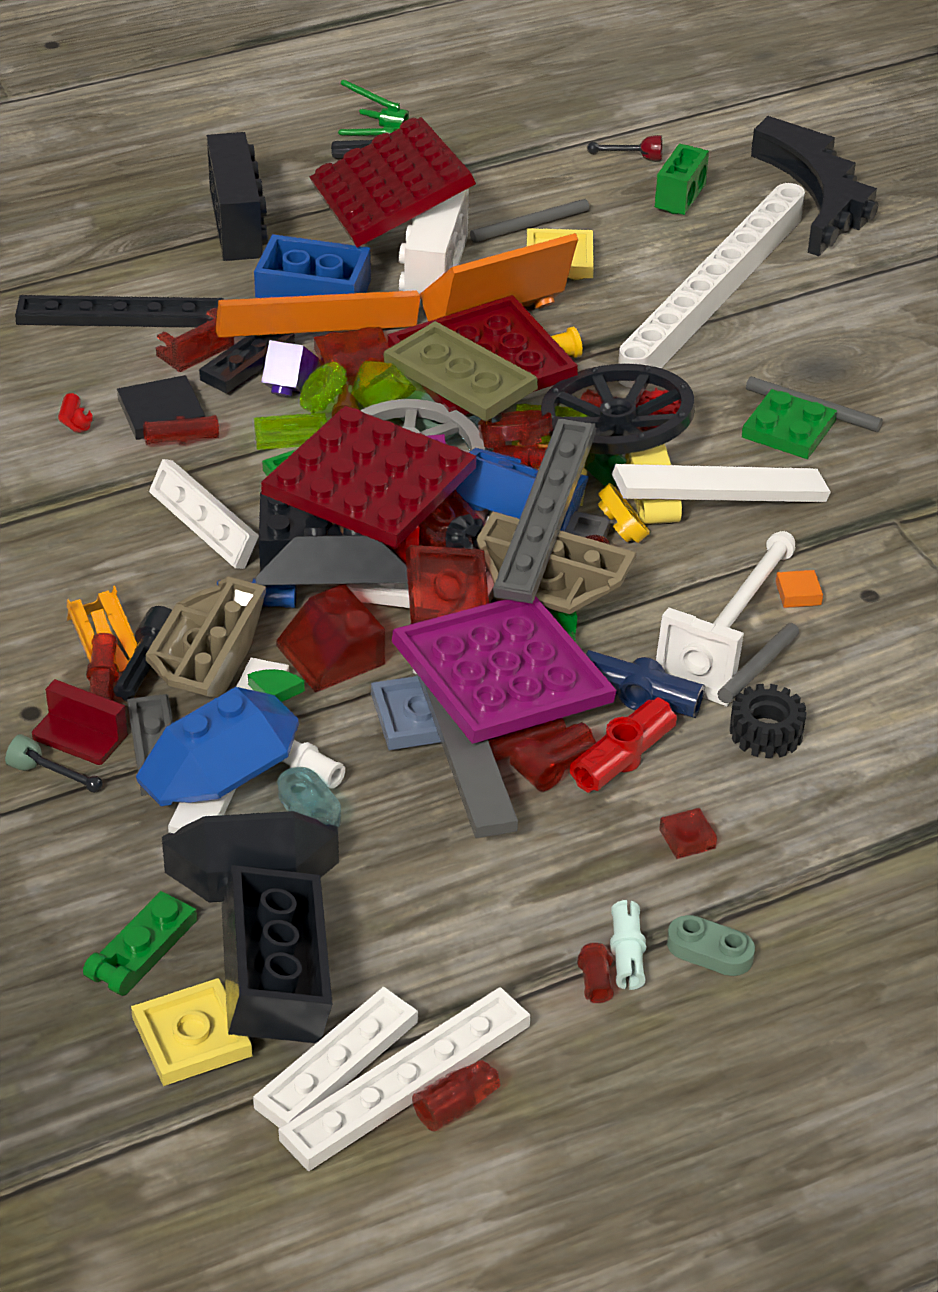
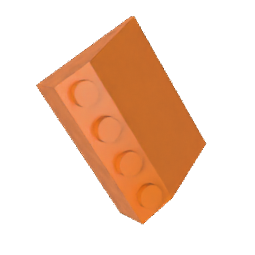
(528, 273)

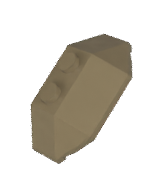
(576, 571)
(208, 637)

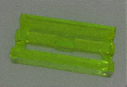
(286, 430)

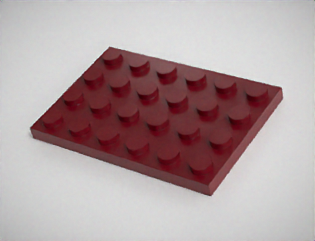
(391, 180)

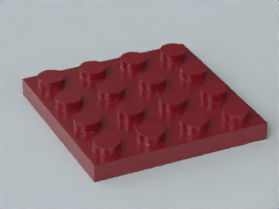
(508, 332)
(369, 476)

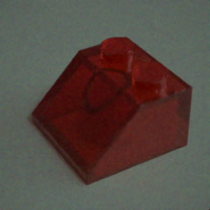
(333, 639)

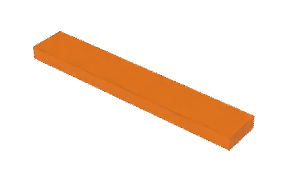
(317, 313)

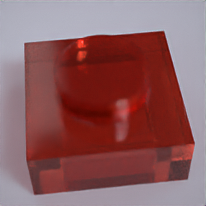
(688, 833)

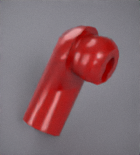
(72, 415)

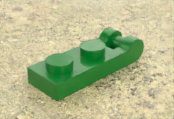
(141, 943)

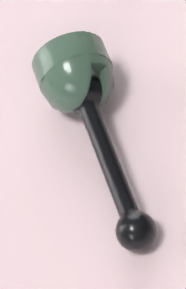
(27, 754)

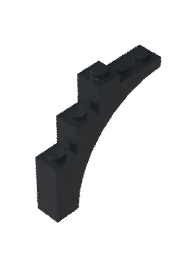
(827, 178)

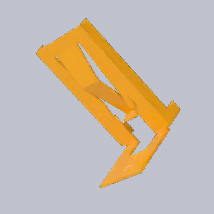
(115, 614)

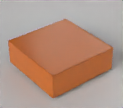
(799, 588)

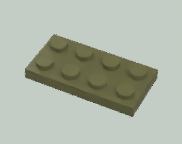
(461, 370)

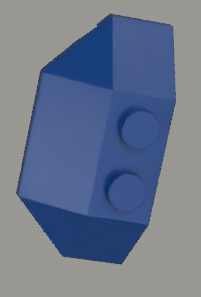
(218, 747)

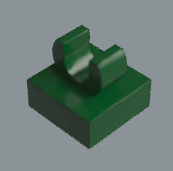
(602, 466)

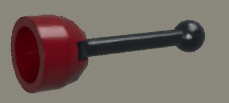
(650, 147)

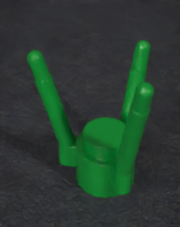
(389, 117)

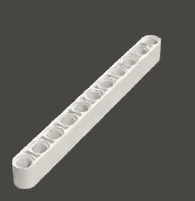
(714, 280)

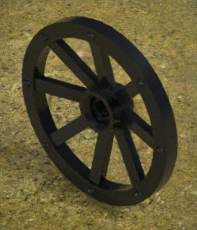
(619, 417)

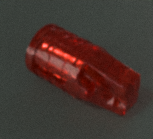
(455, 1094)

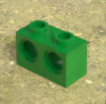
(681, 179)

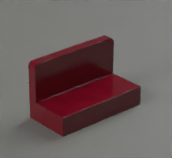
(81, 723)

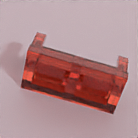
(193, 345)

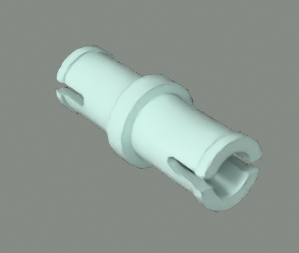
(628, 945)

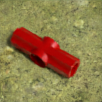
(623, 744)

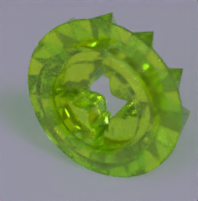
(322, 387)

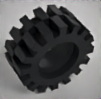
(769, 705)

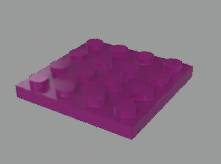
(502, 667)

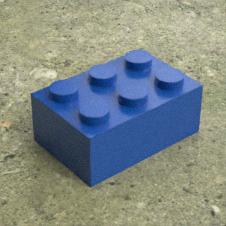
(311, 268)

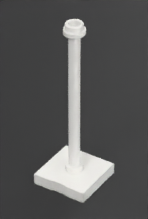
(708, 650)

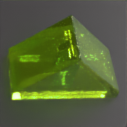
(380, 383)

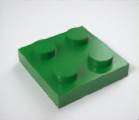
(789, 423)

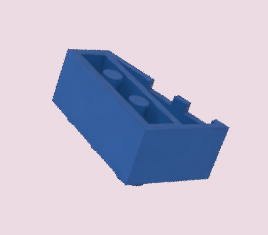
(505, 484)

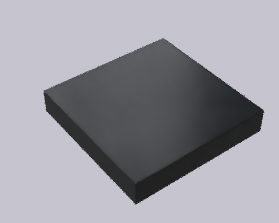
(158, 402)

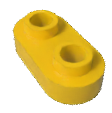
(628, 522)

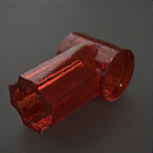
(546, 761)

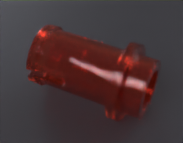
(595, 963)

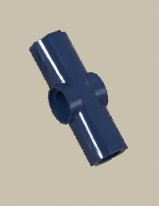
(647, 680)

